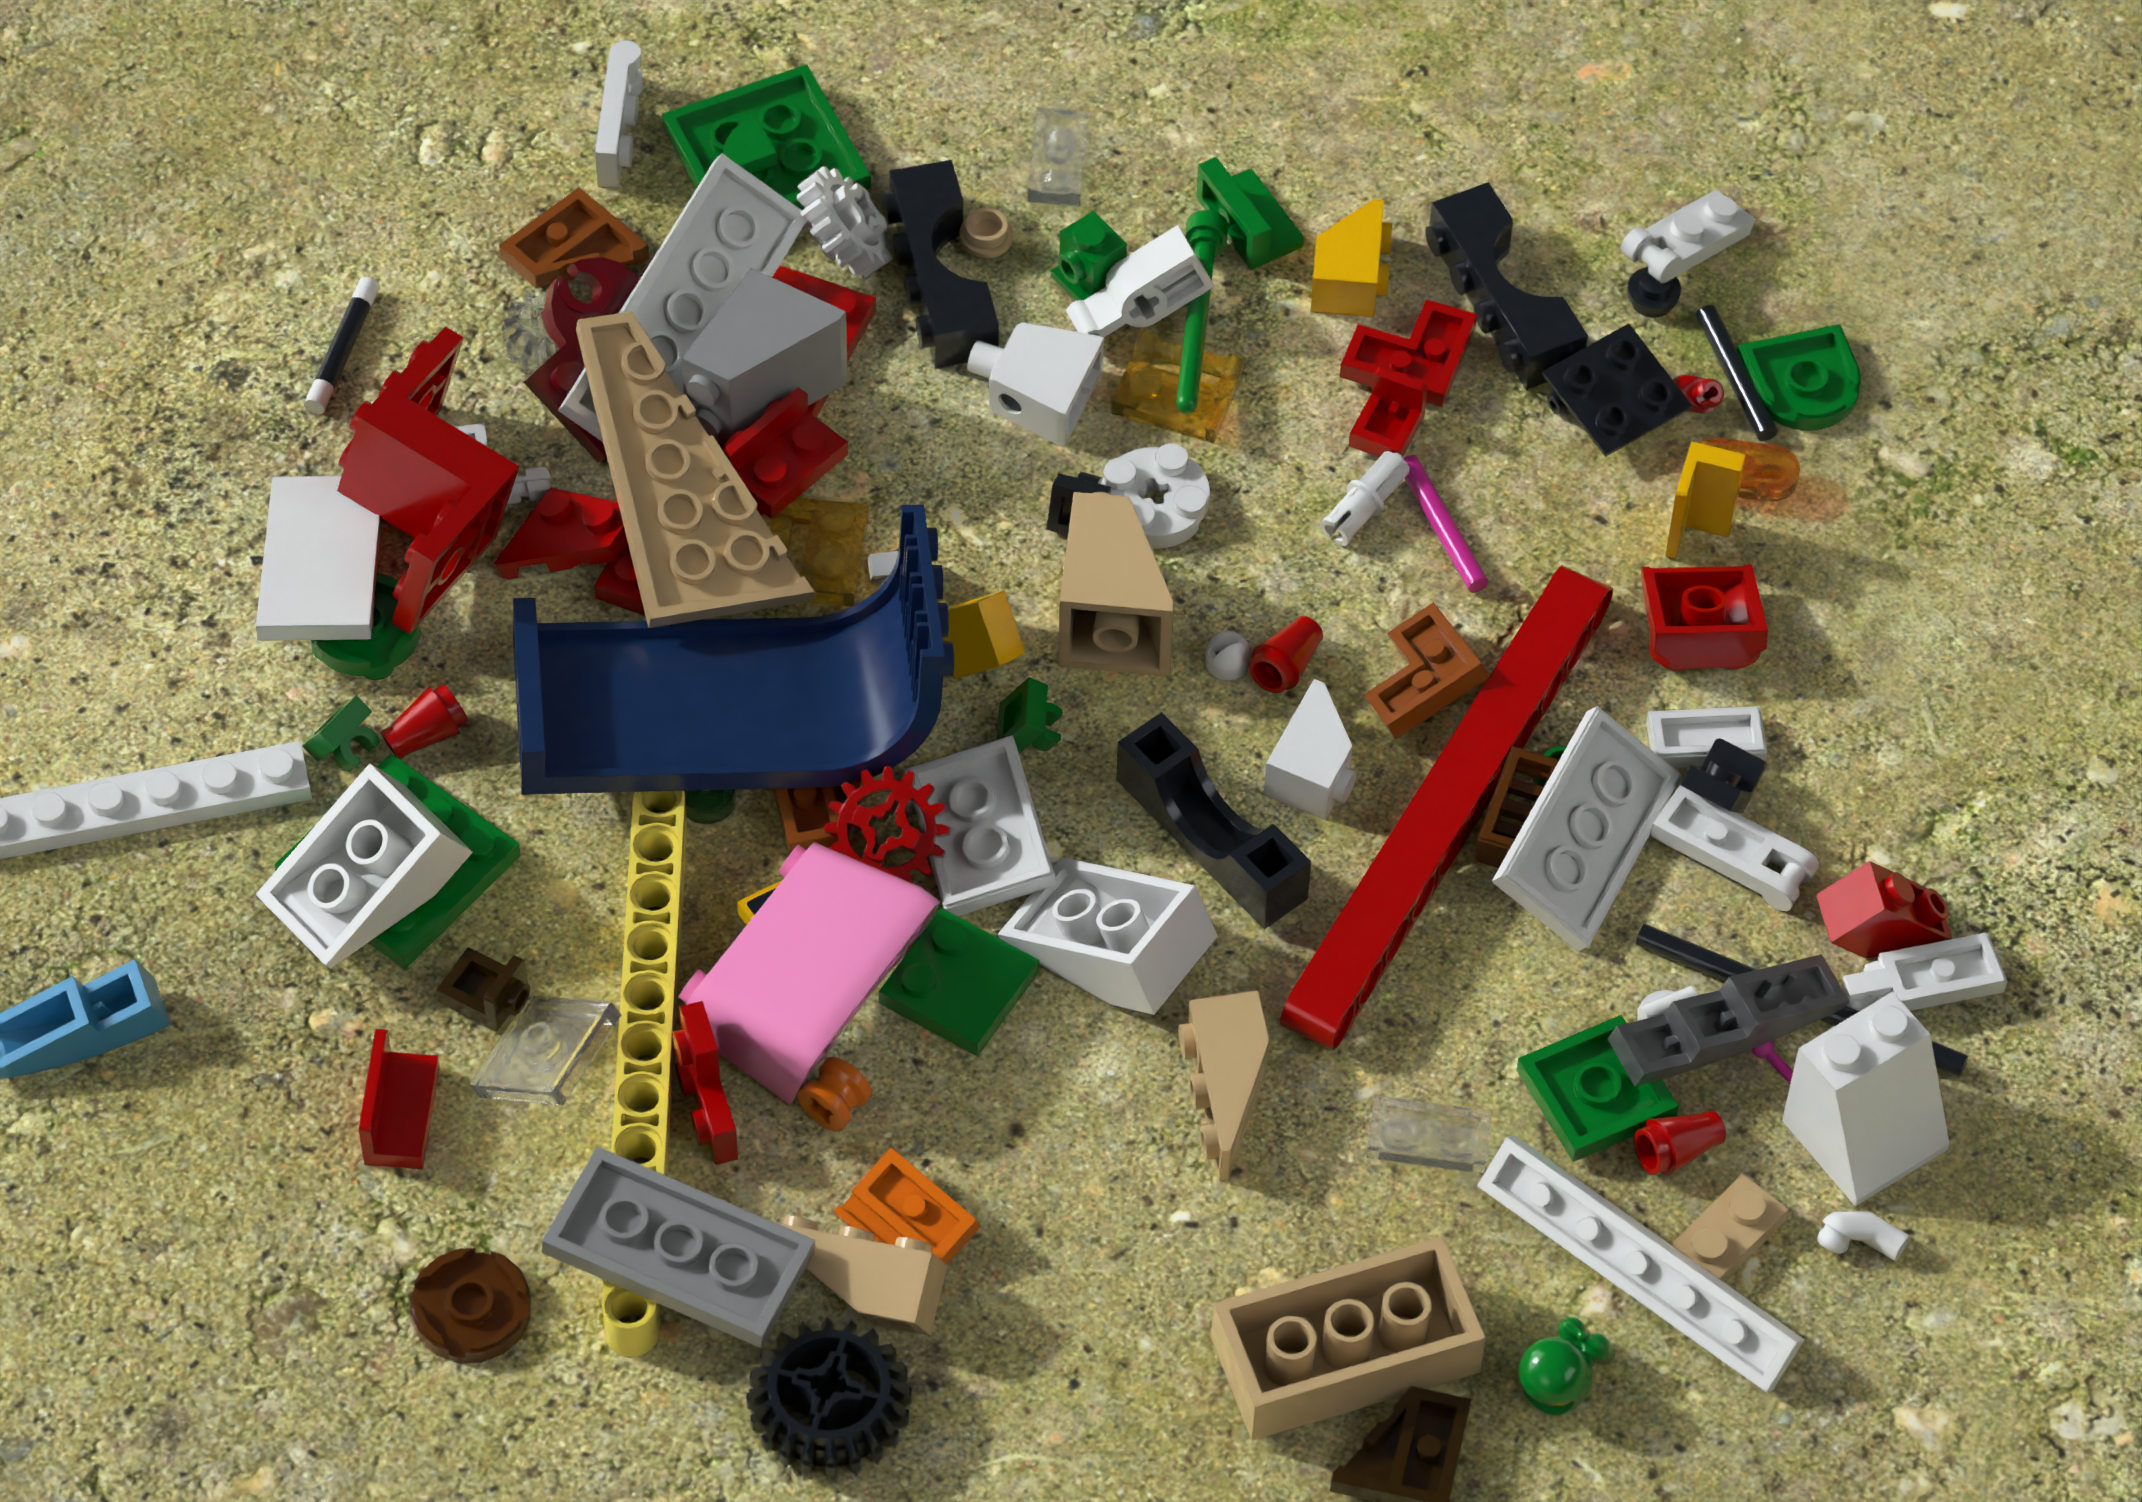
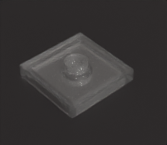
(545, 1050)

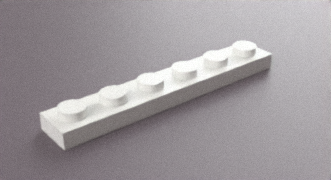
(153, 799)
(1641, 1263)

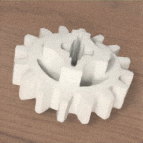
(845, 222)

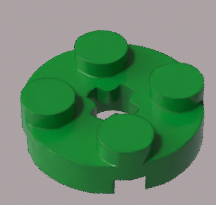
(374, 656)

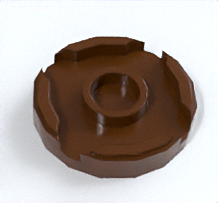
(470, 1305)

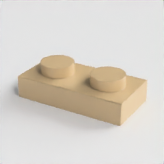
(1732, 1228)

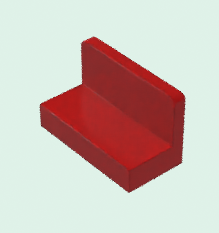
(397, 1106)

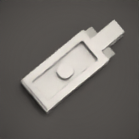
(1930, 974)

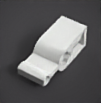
(1144, 287)

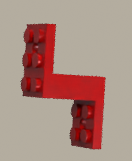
(426, 478)

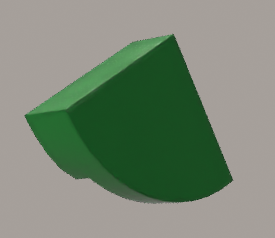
(750, 146)

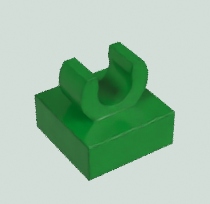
(1026, 714)
(340, 731)

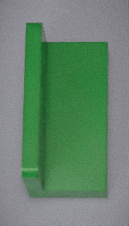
(1256, 221)

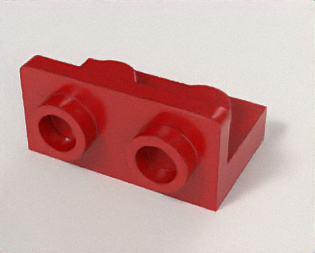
(784, 452)

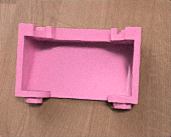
(807, 964)

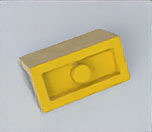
(1705, 493)

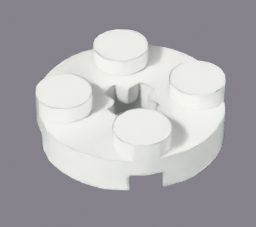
(1165, 471)

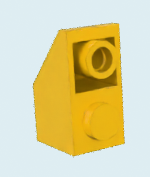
(1348, 264)

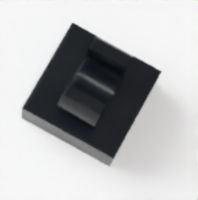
(1062, 498)

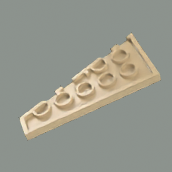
(681, 502)

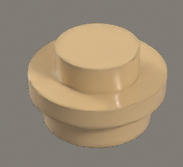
(986, 233)

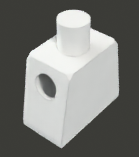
(1041, 377)

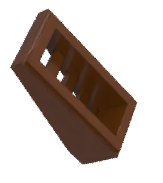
(1497, 835)

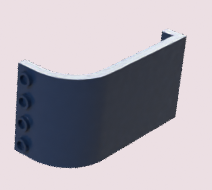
(736, 696)

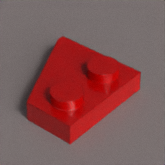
(564, 533)

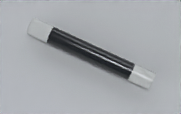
(341, 345)

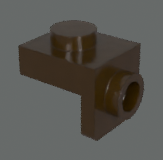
(485, 988)

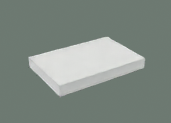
(993, 824)

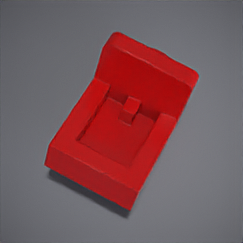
(1389, 414)

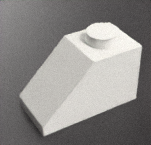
(1312, 757)

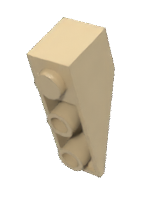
(1230, 1060)
(881, 1281)

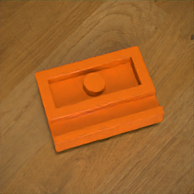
(903, 1202)

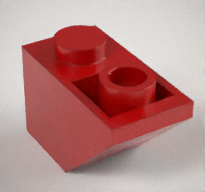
(1882, 912)

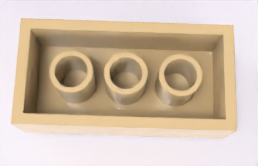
(1347, 1337)

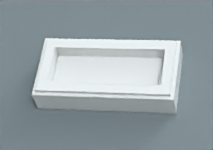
(1687, 735)

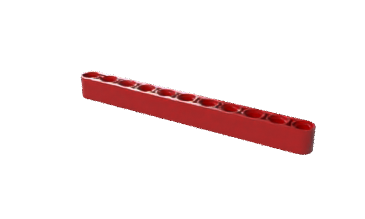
(1445, 809)

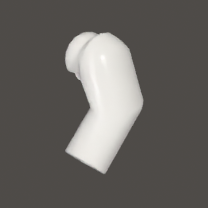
(1864, 1227)

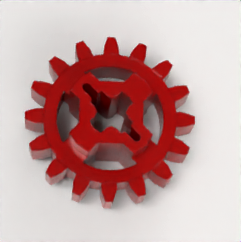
(863, 819)

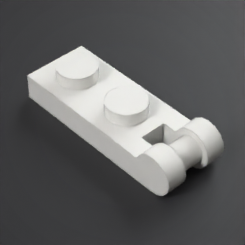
(618, 112)
(1688, 236)
(1735, 847)

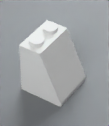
(1868, 1099)

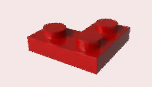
(1428, 355)
(700, 1076)

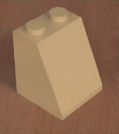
(1112, 592)

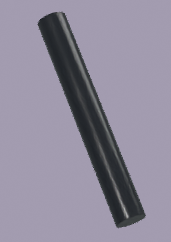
(1736, 373)

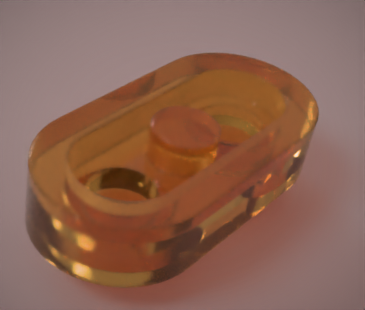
(1763, 462)

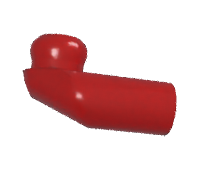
(1701, 392)

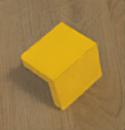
(983, 634)

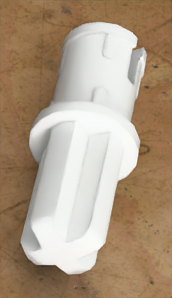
(1365, 497)

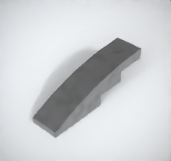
(1728, 1021)

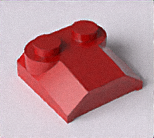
(1704, 616)

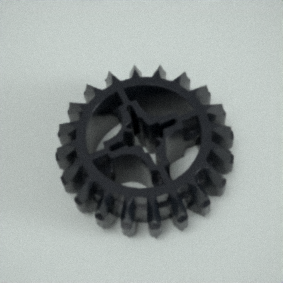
(806, 1374)

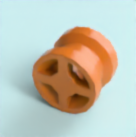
(834, 1094)

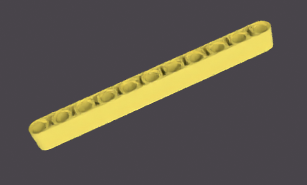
(647, 1031)

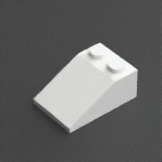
(362, 867)
(1114, 932)

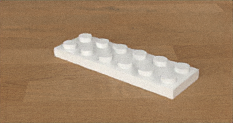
(719, 236)

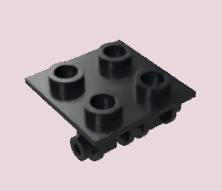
(1615, 390)

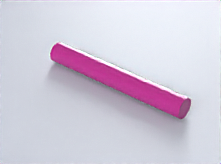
(1444, 526)

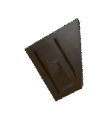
(1410, 1452)

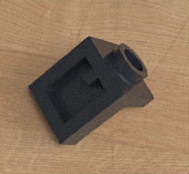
(1726, 776)

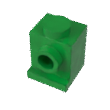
(1086, 255)

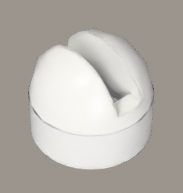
(1233, 658)

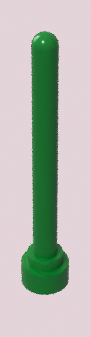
(1208, 237)

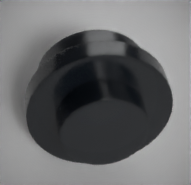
(1650, 296)

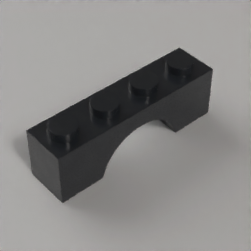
(928, 215)
(1531, 330)
(1171, 783)

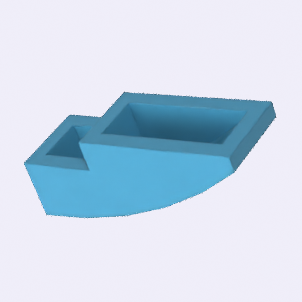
(80, 1020)

